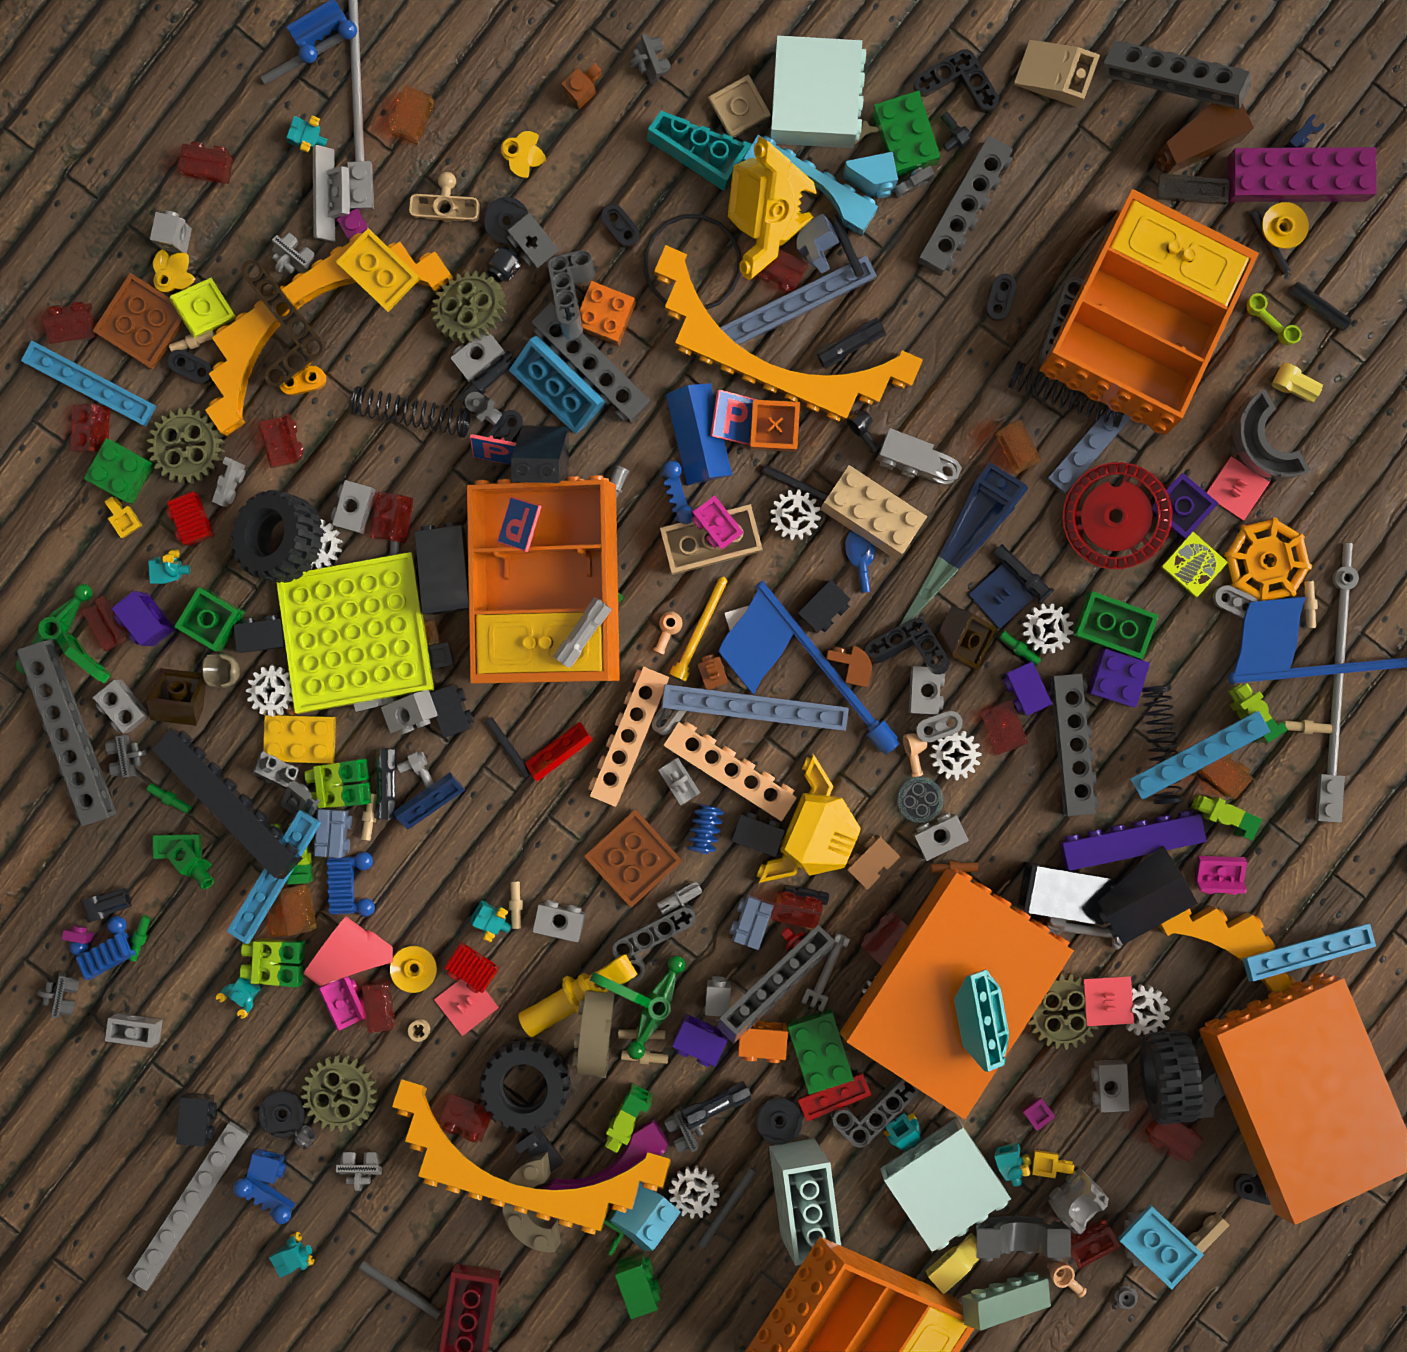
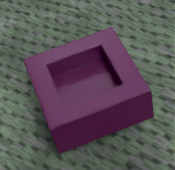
(353, 223)
(78, 934)
(1038, 1113)

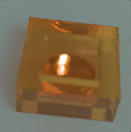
(432, 633)

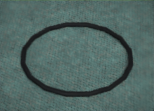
(693, 216)

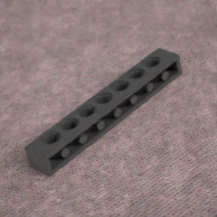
(71, 721)

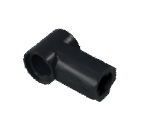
(100, 906)

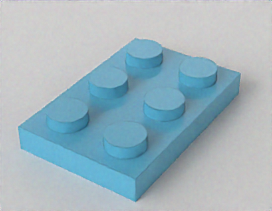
(1160, 1246)

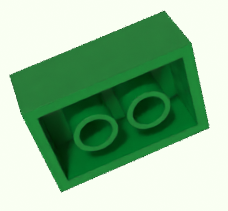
(906, 133)
(1115, 625)
(820, 1051)

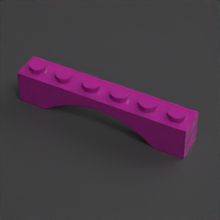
(644, 1139)

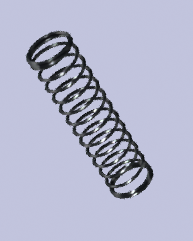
(1019, 368)
(465, 421)
(1165, 798)

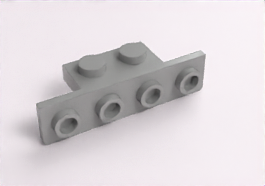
(329, 193)

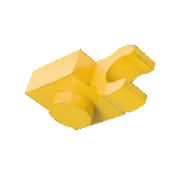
(124, 519)
(1047, 1164)

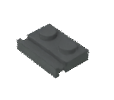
(299, 798)

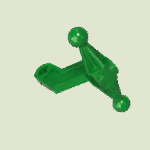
(70, 645)
(661, 993)

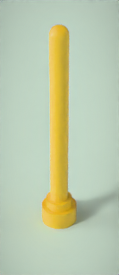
(681, 669)

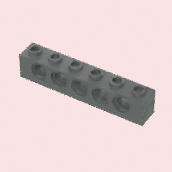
(1194, 78)
(992, 152)
(637, 401)
(1066, 756)
(775, 984)

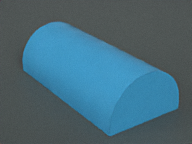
(556, 385)

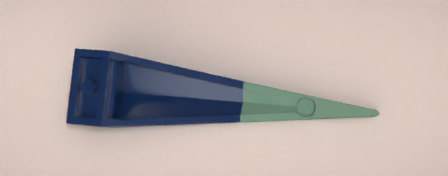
(986, 508)

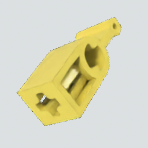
(953, 1264)

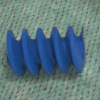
(705, 829)

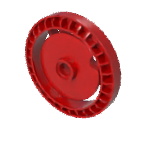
(1098, 511)

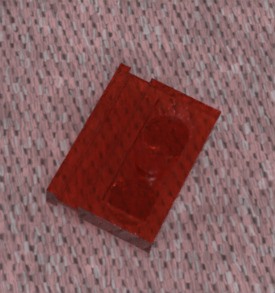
(1003, 727)

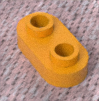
(302, 382)

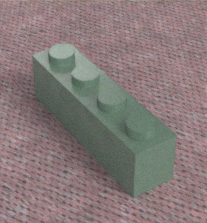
(1006, 1301)

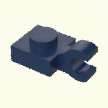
(1300, 138)

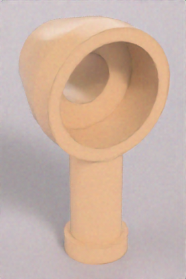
(667, 631)
(913, 746)
(1063, 1276)

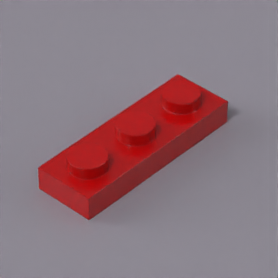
(558, 751)
(830, 1099)

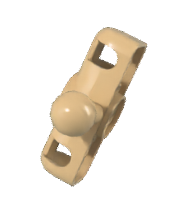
(458, 210)

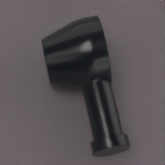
(859, 424)

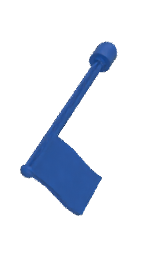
(760, 641)
(1271, 642)

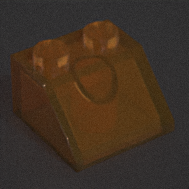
(292, 911)

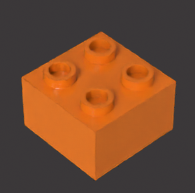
(606, 313)
(775, 425)
(764, 1041)

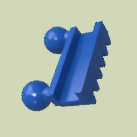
(316, 25)
(683, 512)
(342, 885)
(107, 954)
(279, 1205)

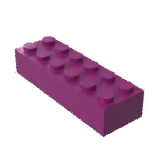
(1302, 174)

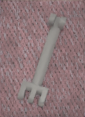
(1059, 925)
(816, 994)

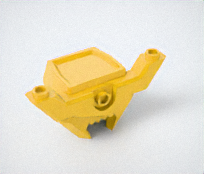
(766, 204)
(819, 831)

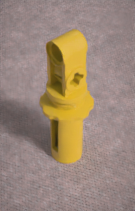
(567, 1000)

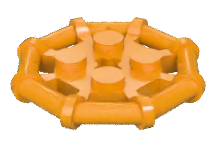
(1256, 554)

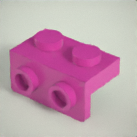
(717, 523)
(1221, 874)
(343, 1002)

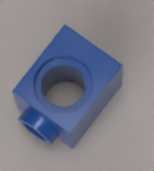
(266, 1166)

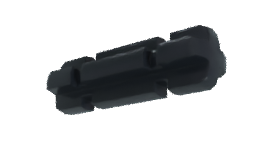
(804, 892)

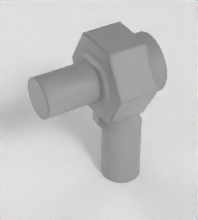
(417, 762)

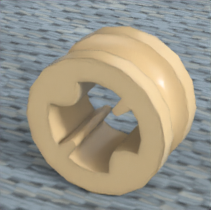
(426, 1030)

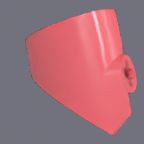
(347, 953)

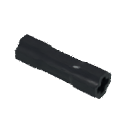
(863, 336)
(385, 768)
(729, 1098)

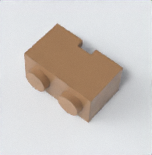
(871, 860)

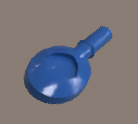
(860, 554)

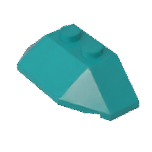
(982, 1020)

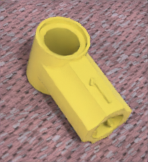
(1291, 380)

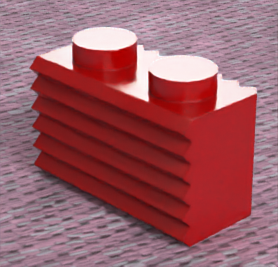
(189, 519)
(471, 968)

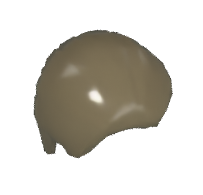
(220, 670)

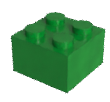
(119, 471)
(209, 619)
(637, 1284)

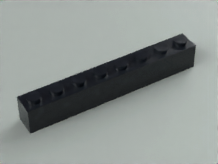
(227, 803)

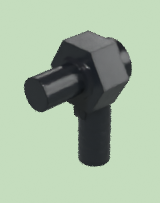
(960, 135)

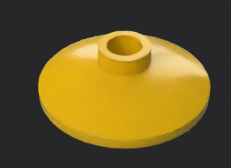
(1294, 221)
(403, 975)

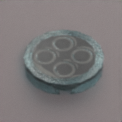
(920, 799)

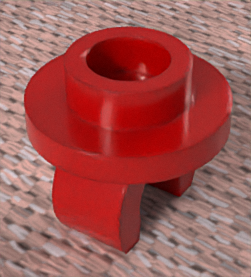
(792, 938)

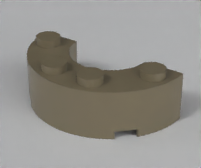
(594, 1034)
(527, 1228)

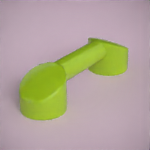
(1256, 306)

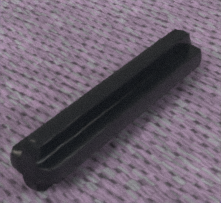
(1320, 306)

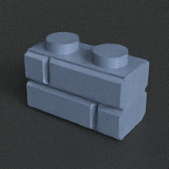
(332, 833)
(751, 922)

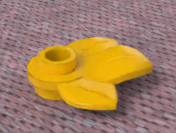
(526, 155)
(174, 268)

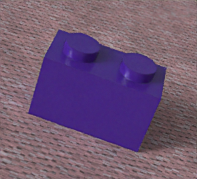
(1027, 689)

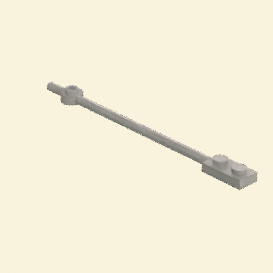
(360, 171)
(1331, 786)

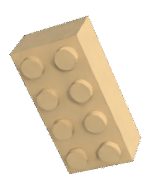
(873, 512)
(689, 548)

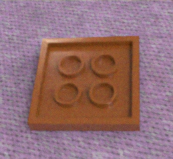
(140, 321)
(633, 858)

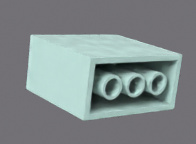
(818, 91)
(945, 1185)
(804, 1196)

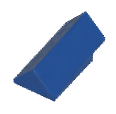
(692, 413)

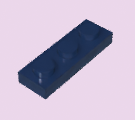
(429, 801)

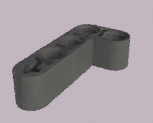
(565, 272)
(1064, 301)
(655, 934)
(879, 1106)

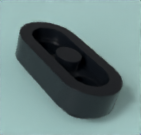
(620, 226)
(1001, 298)
(192, 366)
(503, 430)
(1256, 1191)

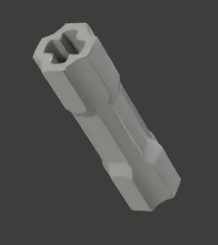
(582, 632)

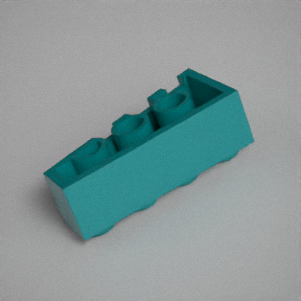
(698, 147)

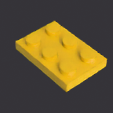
(378, 270)
(300, 738)

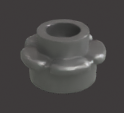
(305, 1136)
(1127, 1303)

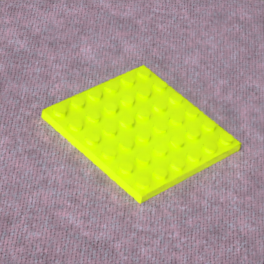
(355, 633)

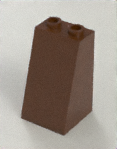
(1204, 136)

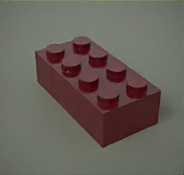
(470, 1309)

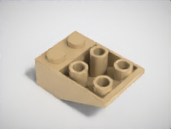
(1057, 71)

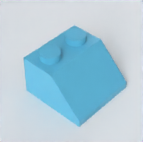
(873, 174)
(647, 1220)

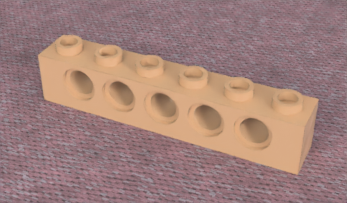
(611, 793)
(776, 807)

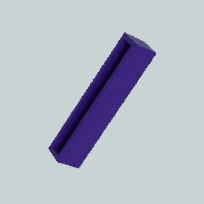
(1132, 841)

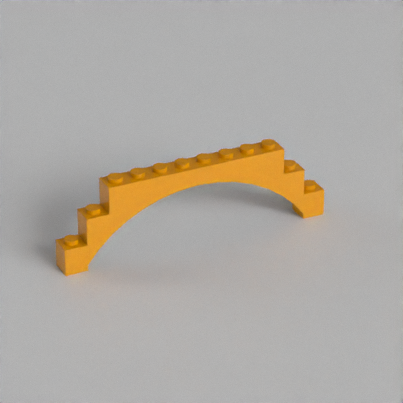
(250, 332)
(705, 338)
(1239, 937)
(578, 1206)

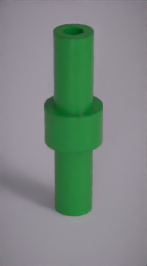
(1020, 648)
(169, 798)
(139, 937)

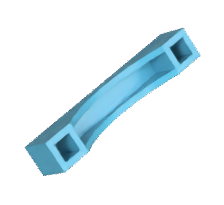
(852, 208)

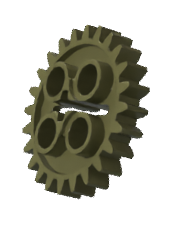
(469, 307)
(187, 467)
(1063, 1031)
(330, 1112)

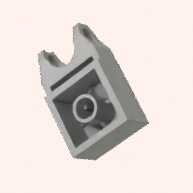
(916, 458)
(1078, 1200)

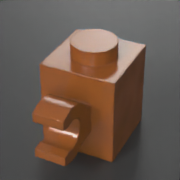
(580, 86)
(712, 672)

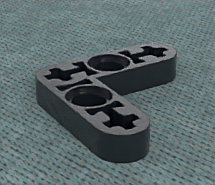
(964, 73)
(916, 639)

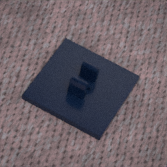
(1001, 596)

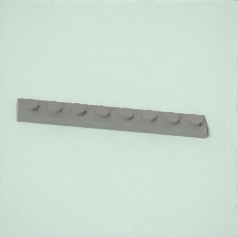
(188, 1206)

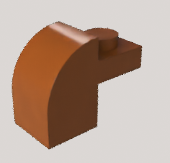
(859, 665)

